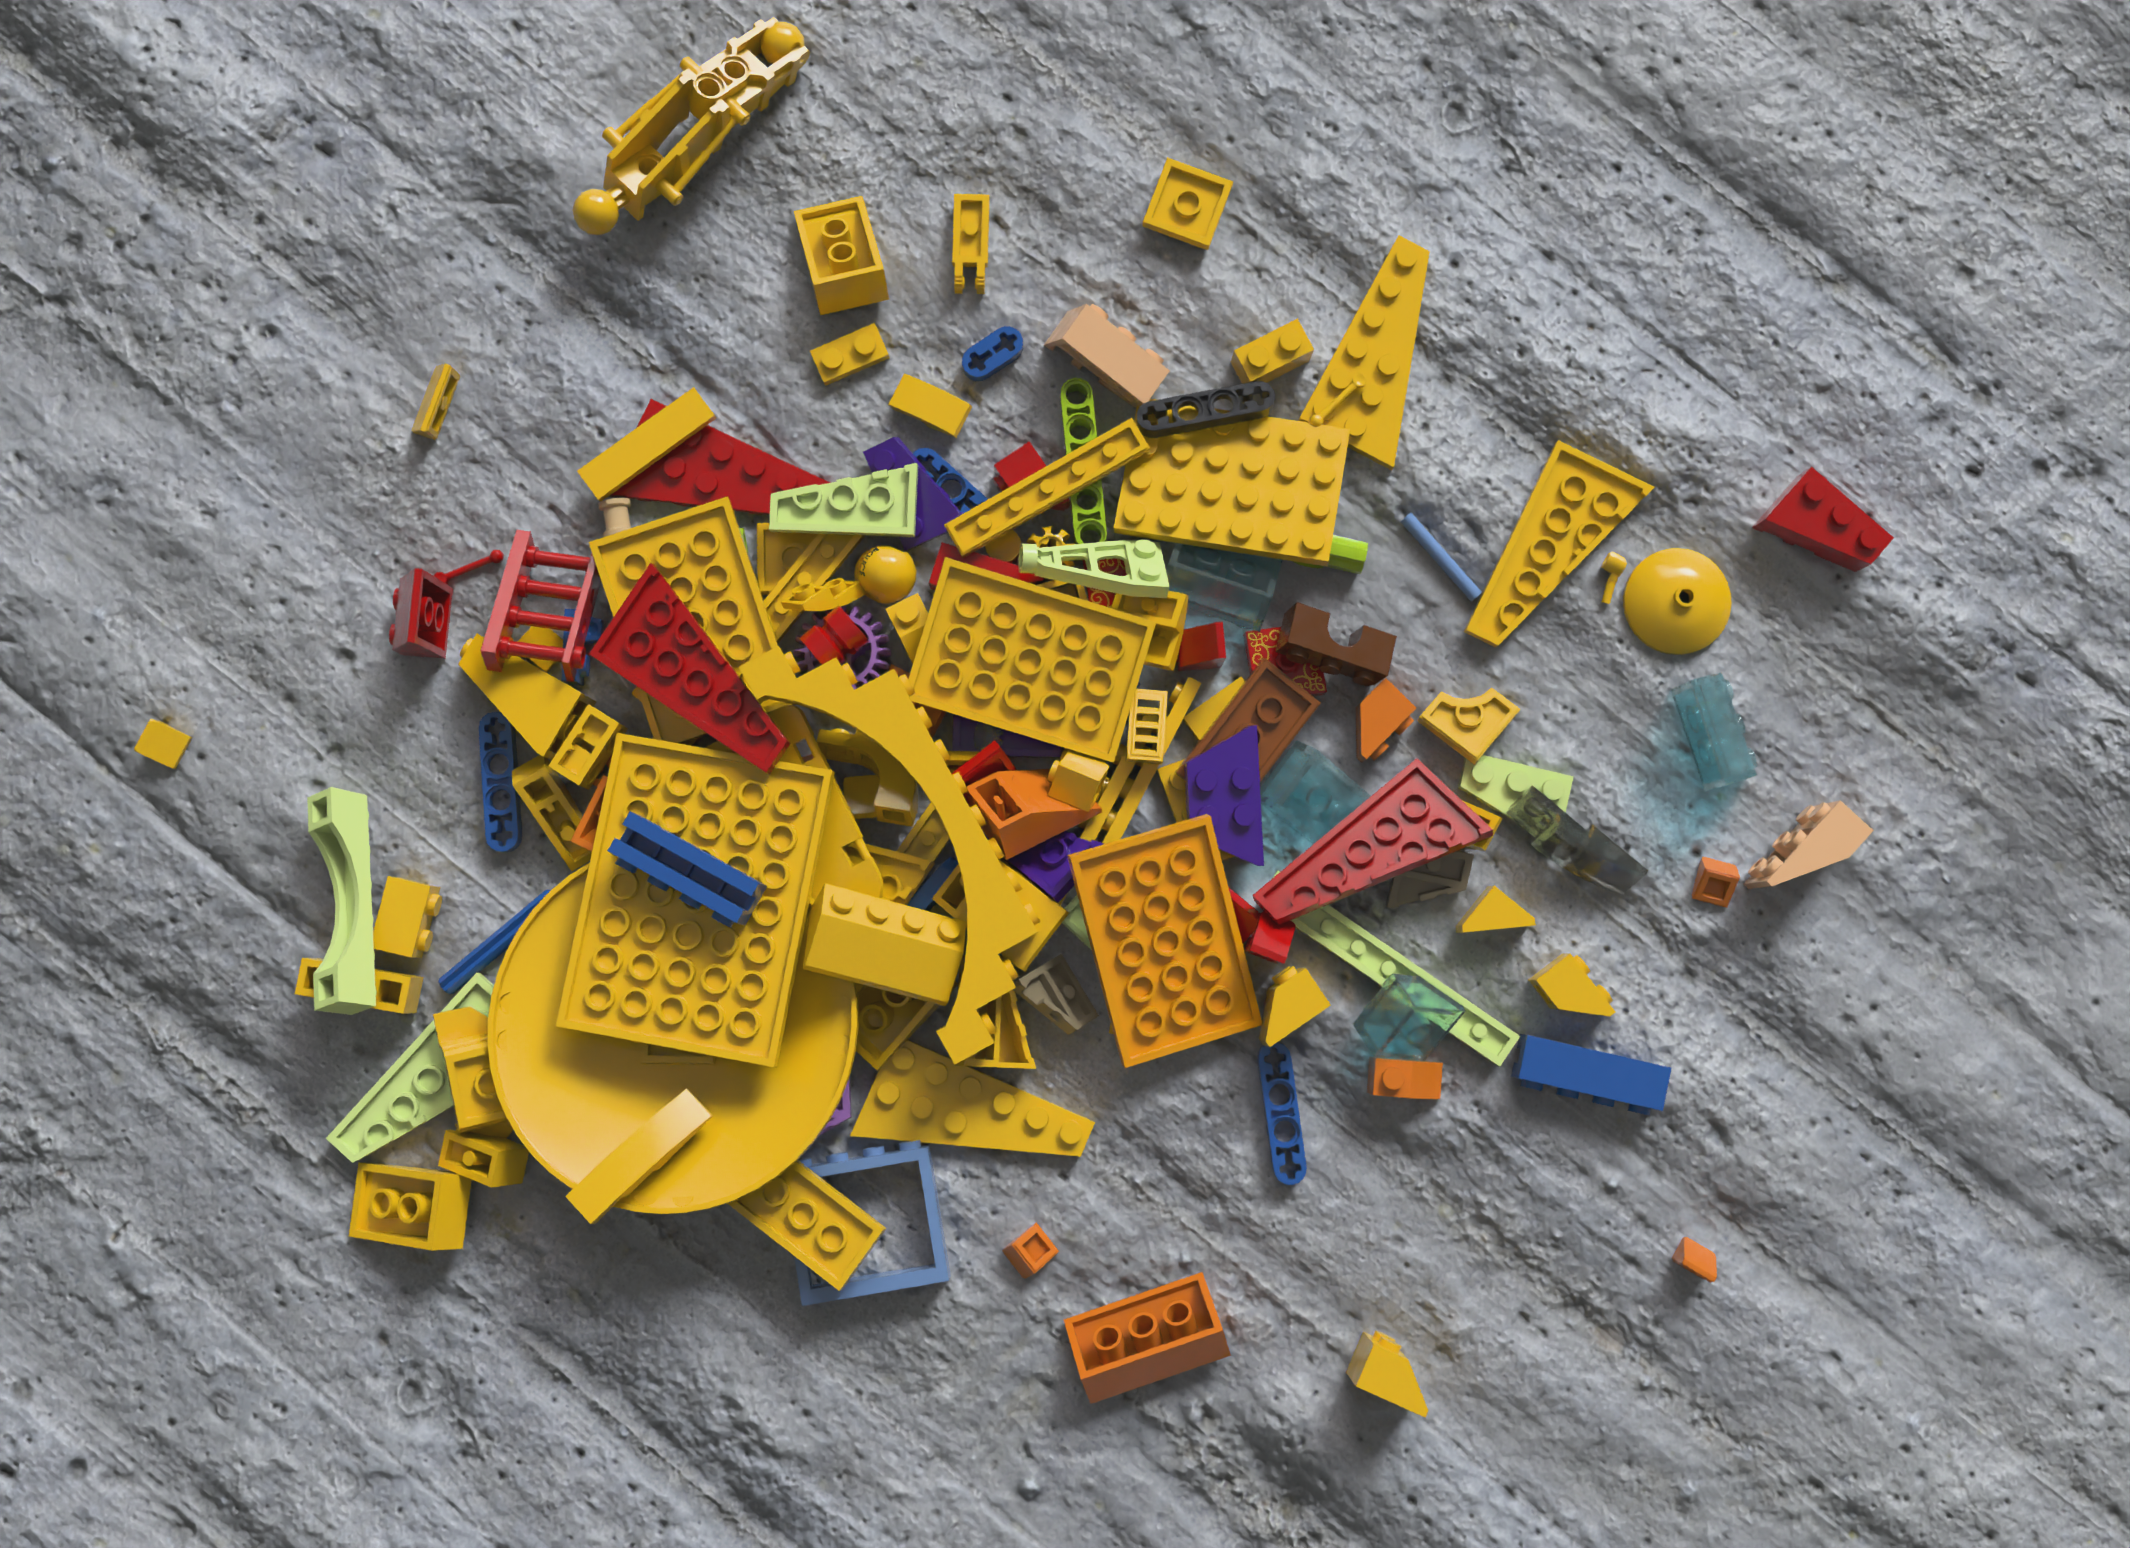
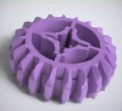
(874, 645)

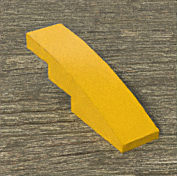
(639, 1156)

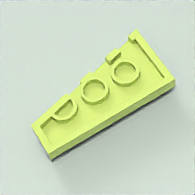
(851, 506)

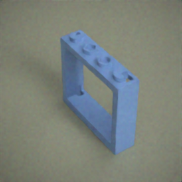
(890, 1280)

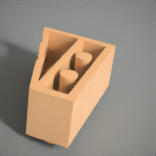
(1109, 354)

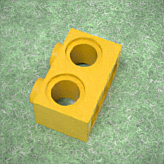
(587, 747)

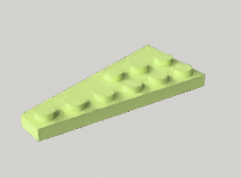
(410, 1090)

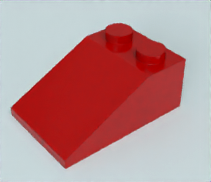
(421, 615)

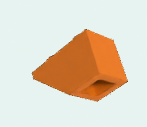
(1378, 717)

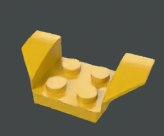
(464, 1041)

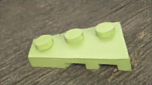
(1502, 782)

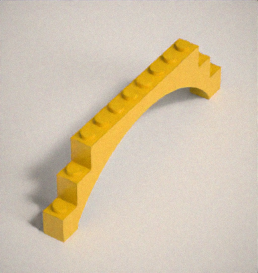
(890, 719)

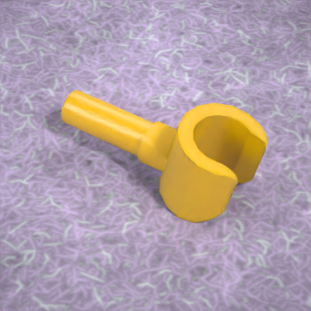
(1615, 565)

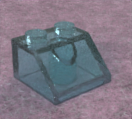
(1407, 1018)

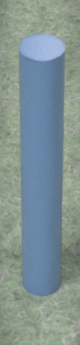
(1441, 557)

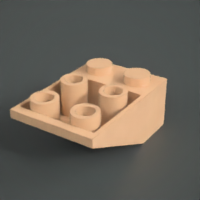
(1821, 838)

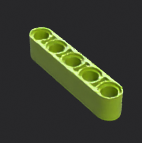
(1073, 416)

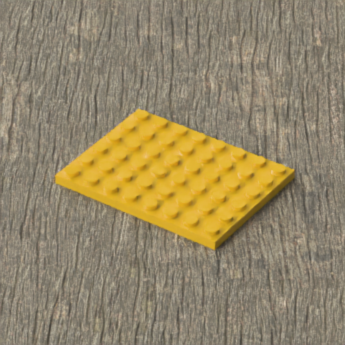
(671, 972)

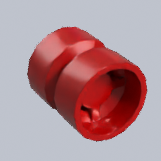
(834, 638)

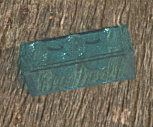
(1224, 583)
(1714, 731)

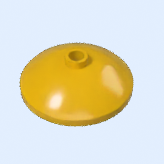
(1660, 616)

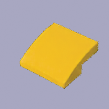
(1170, 619)

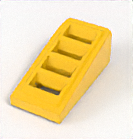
(1143, 755)

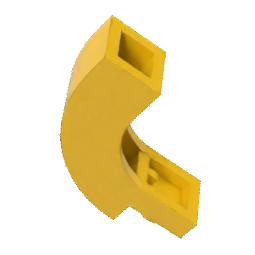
(897, 790)

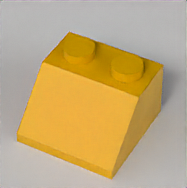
(1290, 1004)
(1386, 1372)

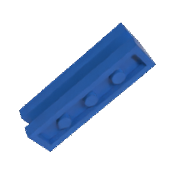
(687, 869)
(1591, 1072)

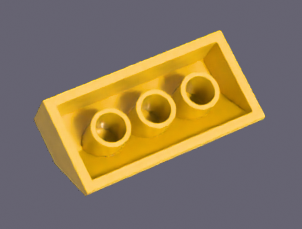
(884, 944)

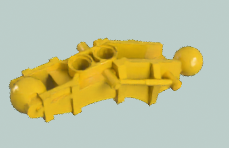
(716, 93)

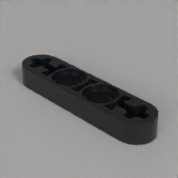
(1207, 416)

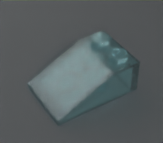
(1310, 792)

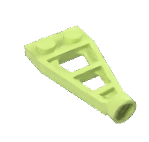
(1142, 562)

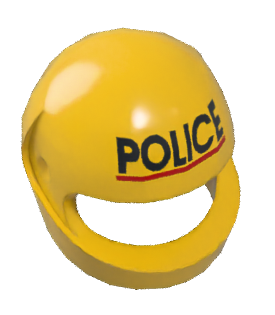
(885, 574)

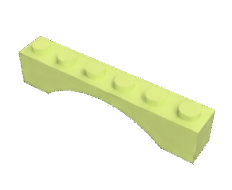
(341, 831)

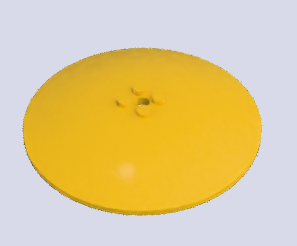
(586, 1092)

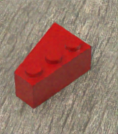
(1825, 522)

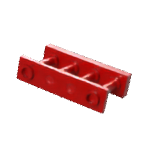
(509, 615)

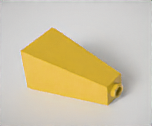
(527, 697)

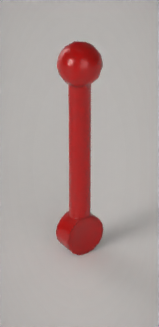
(495, 556)

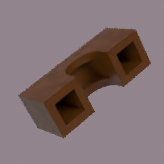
(1307, 640)

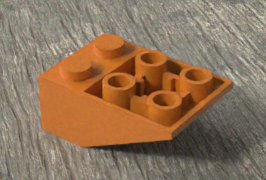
(1021, 811)

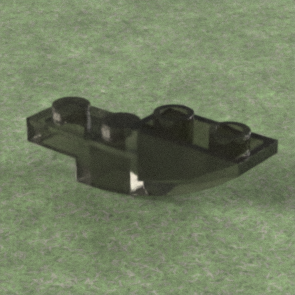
(1576, 849)

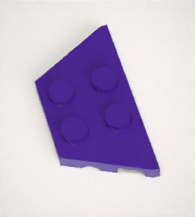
(1227, 788)

